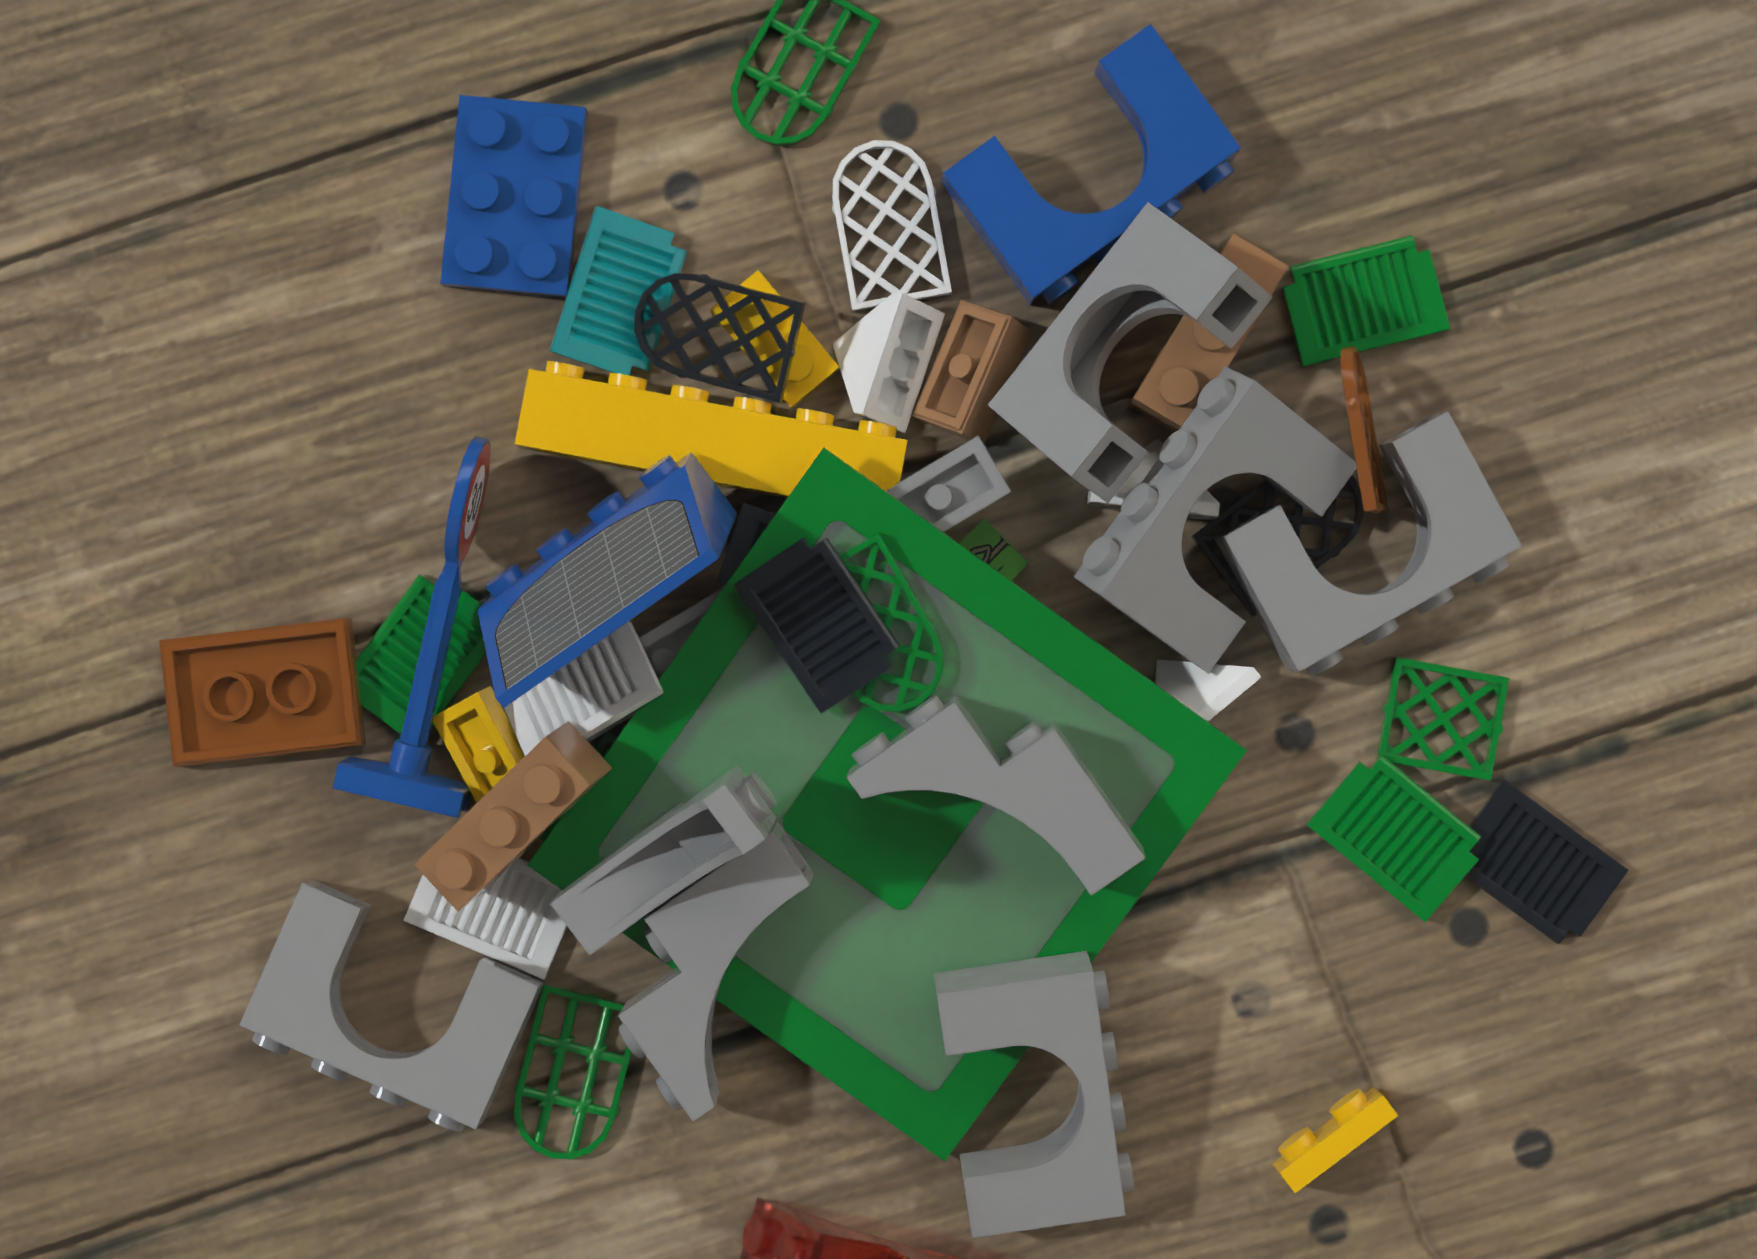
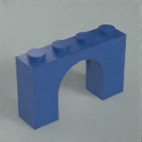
(1181, 149)

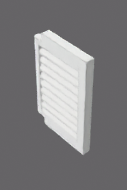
(588, 691)
(505, 922)

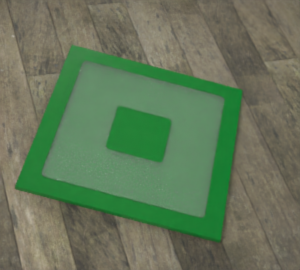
(908, 874)

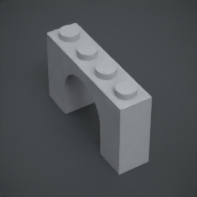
(1145, 274)
(1456, 537)
(1140, 555)
(303, 1010)
(1077, 1167)

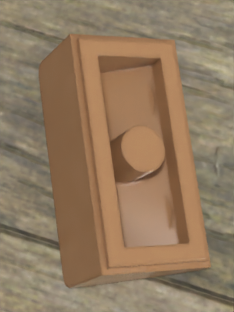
(969, 371)

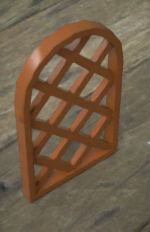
(1363, 432)

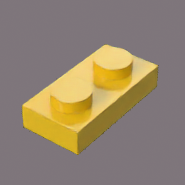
(811, 362)
(479, 740)
(1353, 1122)

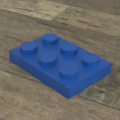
(514, 196)

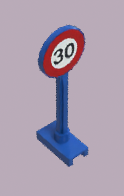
(406, 775)

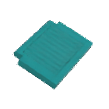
(612, 272)

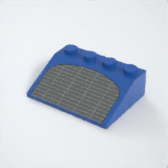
(602, 574)

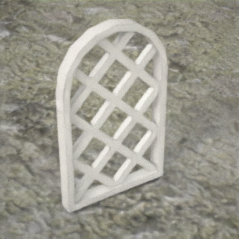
(943, 288)

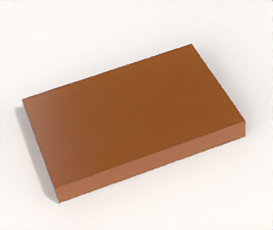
(262, 692)

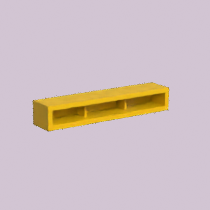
(735, 445)

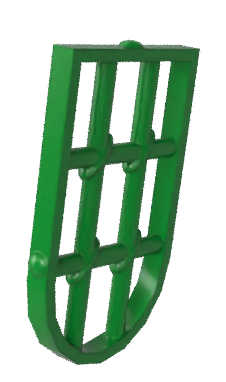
(802, 97)
(551, 1095)

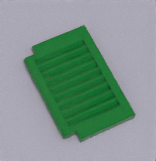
(1364, 300)
(391, 656)
(1397, 835)

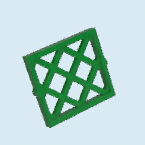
(1491, 728)

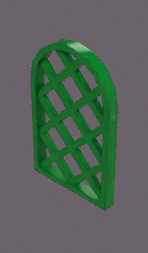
(922, 620)

